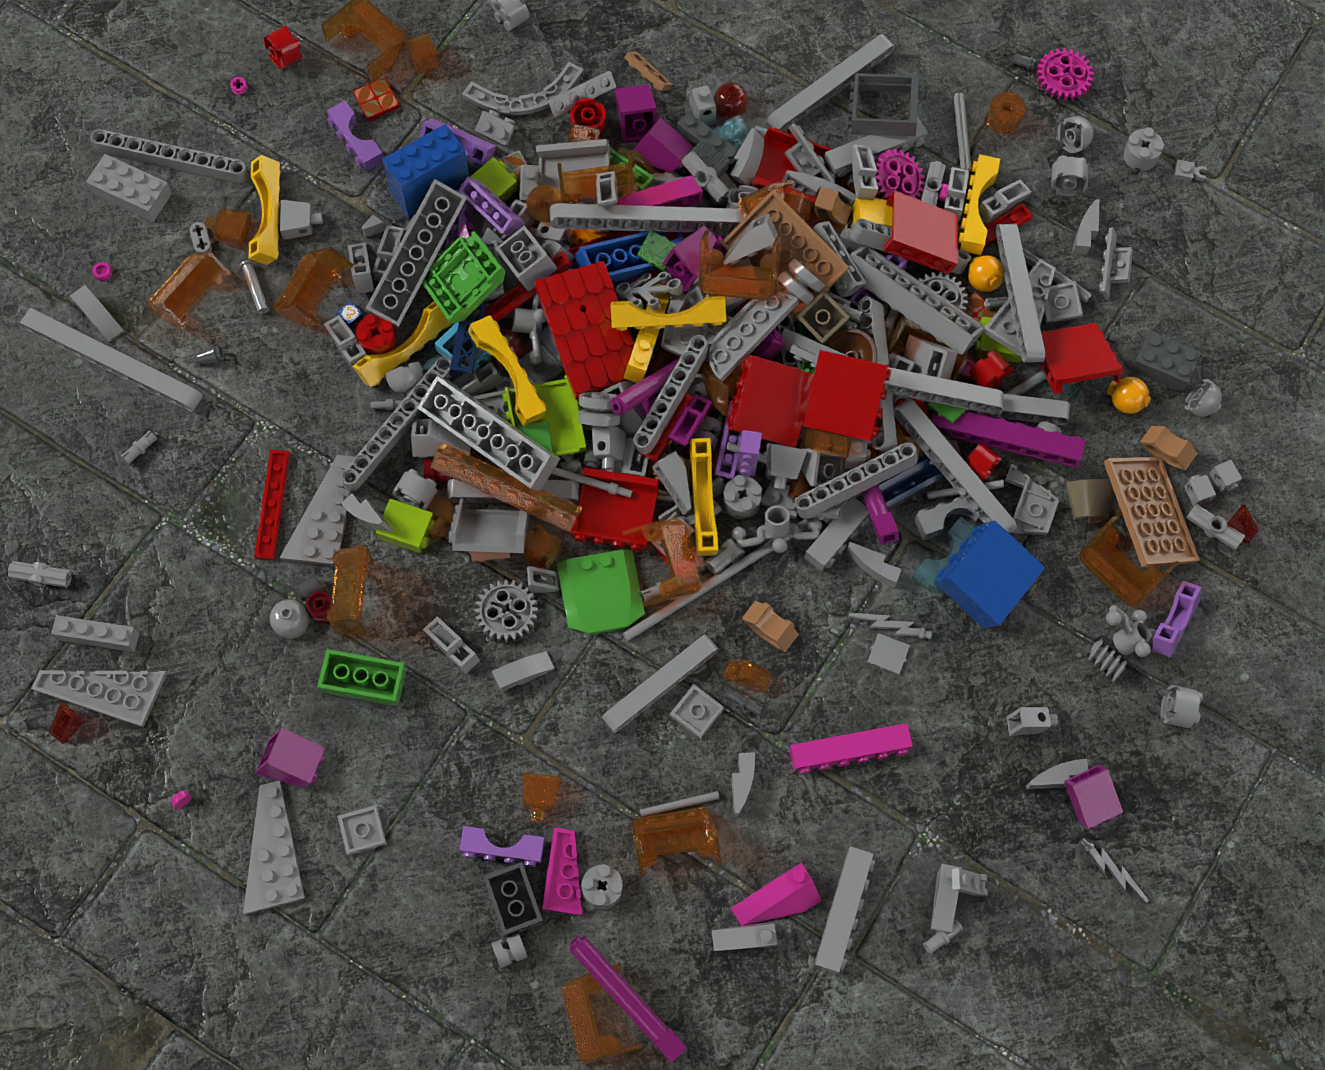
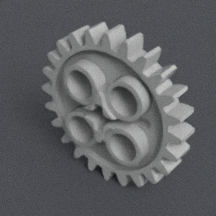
(953, 289)
(496, 625)

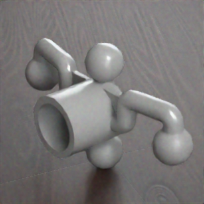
(530, 322)
(777, 527)
(1134, 635)

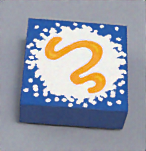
(350, 314)

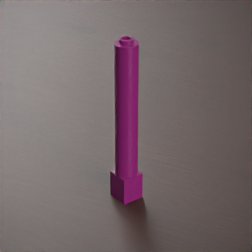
(644, 389)
(881, 517)
(627, 998)

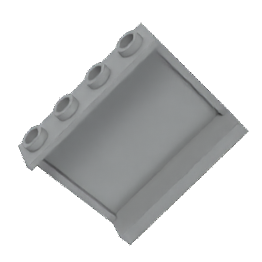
(572, 157)
(488, 530)

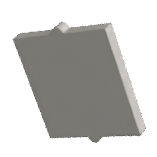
(888, 654)

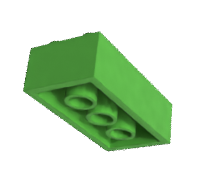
(362, 677)

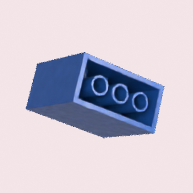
(416, 166)
(989, 574)

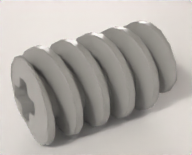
(1106, 659)

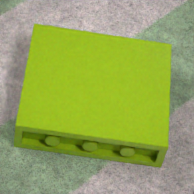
(561, 413)

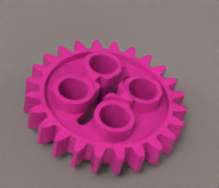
(1064, 74)
(897, 175)

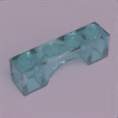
(927, 571)

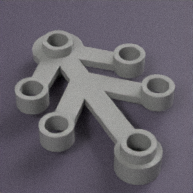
(627, 291)

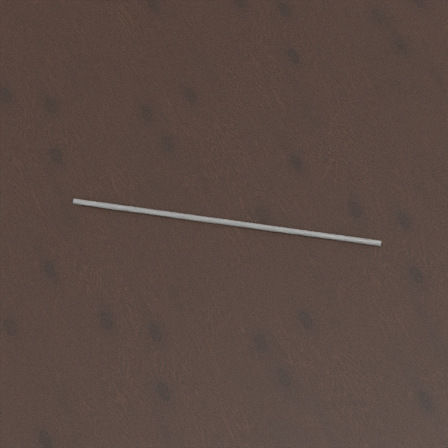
(765, 549)

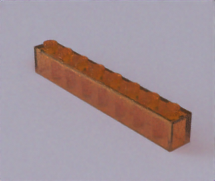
(505, 487)

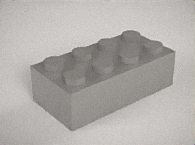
(129, 187)

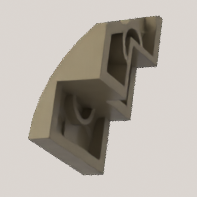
(1091, 498)

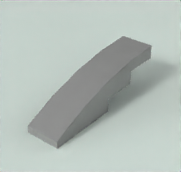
(811, 185)

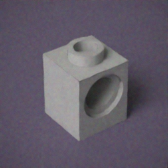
(1226, 476)
(1200, 490)

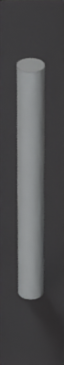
(951, 491)
(679, 804)

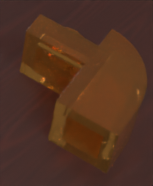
(443, 513)
(749, 674)

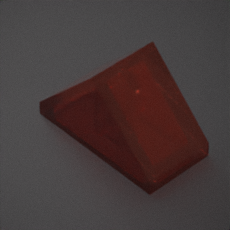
(1243, 523)
(65, 723)

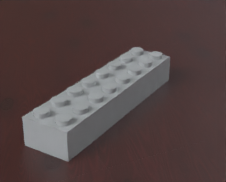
(415, 253)
(916, 301)
(488, 433)

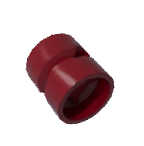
(431, 473)
(318, 605)

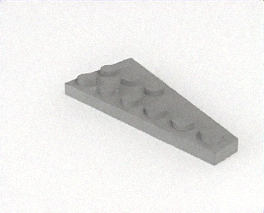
(1002, 325)
(324, 521)
(111, 693)
(273, 861)

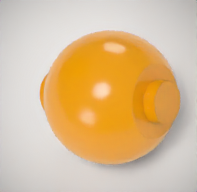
(985, 273)
(1129, 395)

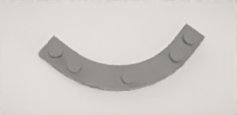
(525, 103)

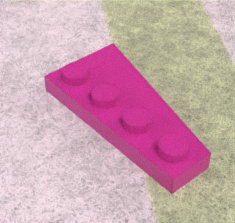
(562, 880)

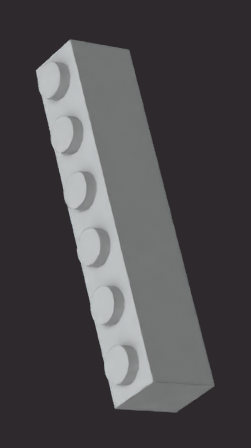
(840, 159)
(843, 910)

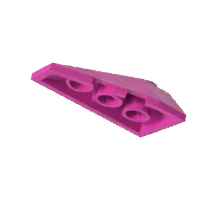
(784, 896)

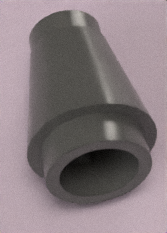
(213, 354)

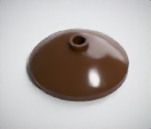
(854, 344)

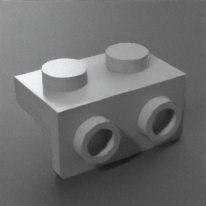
(495, 127)

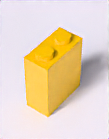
(872, 210)

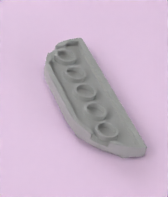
(747, 331)

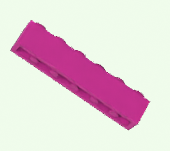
(677, 193)
(850, 748)

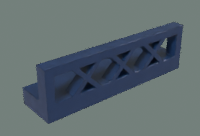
(461, 338)
(909, 481)

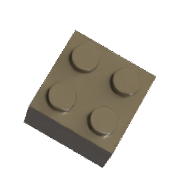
(823, 317)

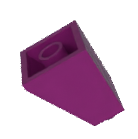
(635, 111)
(663, 147)
(685, 258)
(291, 759)

